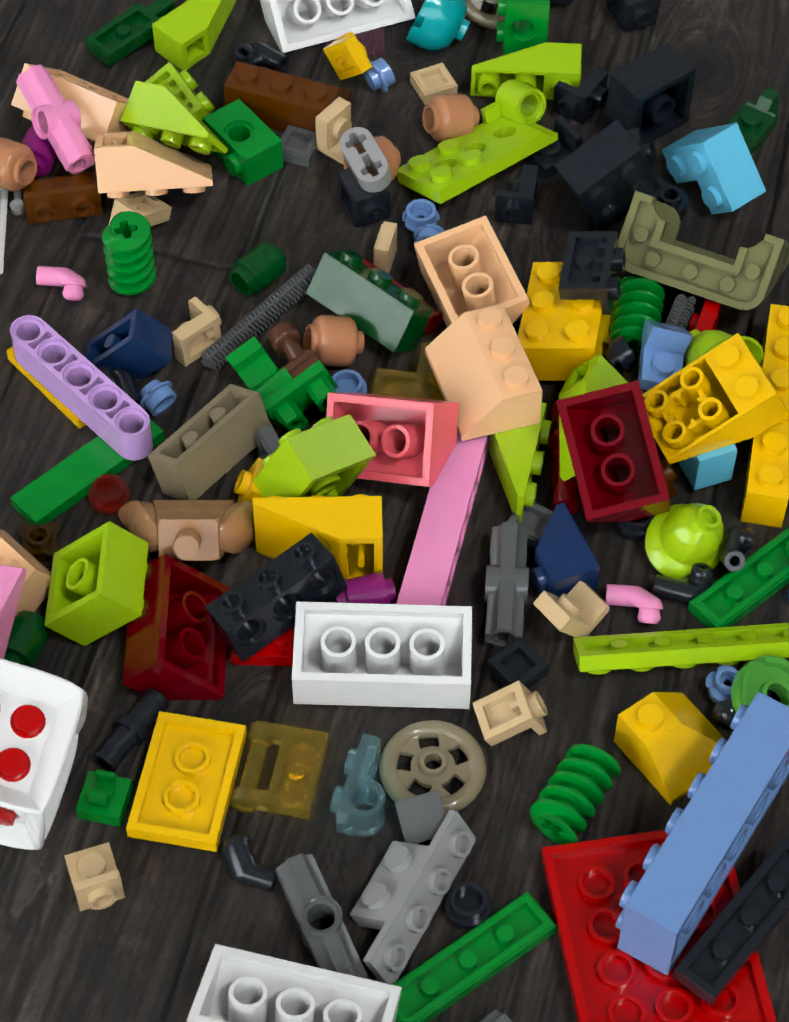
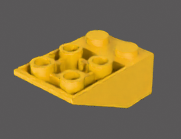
(713, 403)
(343, 524)

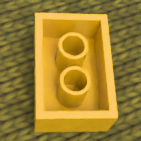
(557, 331)

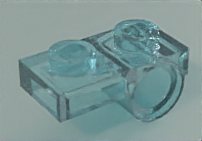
(360, 789)

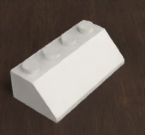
(312, 22)
(382, 655)
(270, 989)

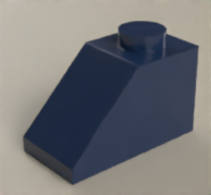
(133, 345)
(563, 556)

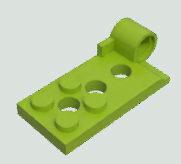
(500, 141)

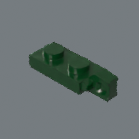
(127, 31)
(758, 119)

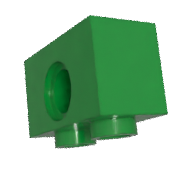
(523, 24)
(252, 146)

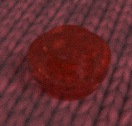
(108, 494)

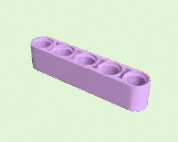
(82, 387)

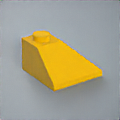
(667, 741)

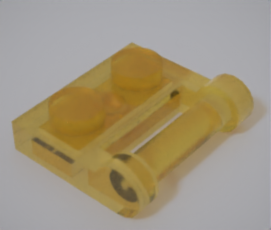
(294, 773)

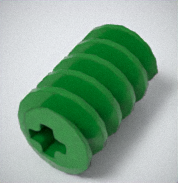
(129, 253)
(638, 301)
(574, 793)

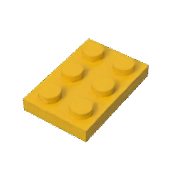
(187, 781)

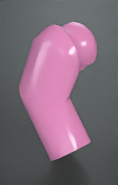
(62, 277)
(635, 596)

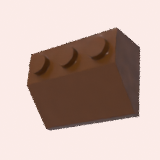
(281, 97)

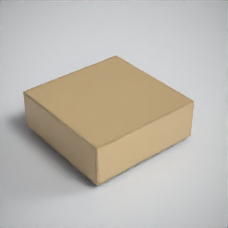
(433, 81)
(385, 246)

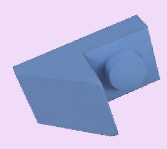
(661, 352)

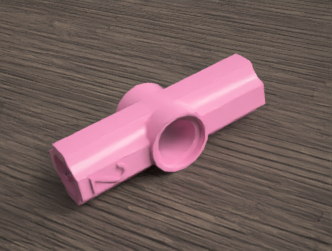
(56, 119)

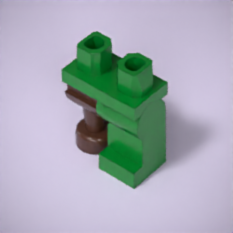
(291, 388)

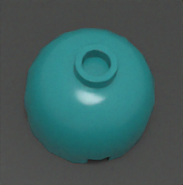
(439, 24)

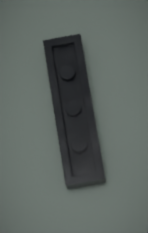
(738, 929)

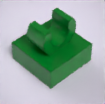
(104, 798)

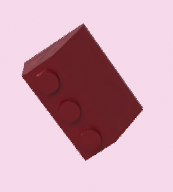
(614, 454)
(174, 639)

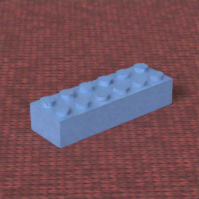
(706, 836)

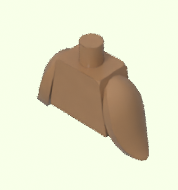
(191, 527)

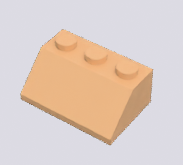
(98, 107)
(469, 271)
(487, 372)

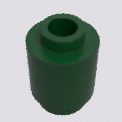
(258, 269)
(26, 638)

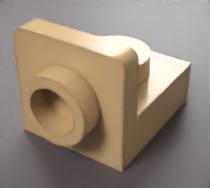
(330, 127)
(148, 206)
(197, 334)
(573, 613)
(510, 713)
(95, 877)

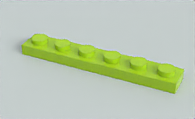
(680, 648)

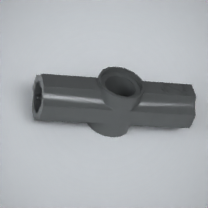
(506, 584)
(310, 901)

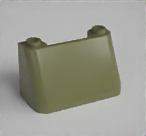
(655, 254)

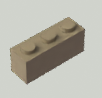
(209, 443)

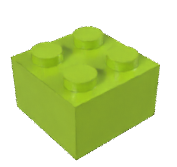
(316, 460)
(97, 584)

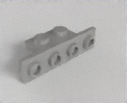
(408, 893)

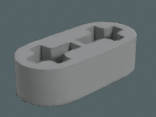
(371, 156)

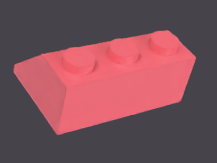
(406, 434)

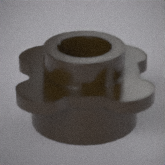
(44, 549)

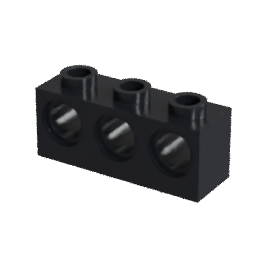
(265, 601)

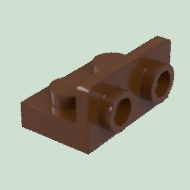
(62, 198)

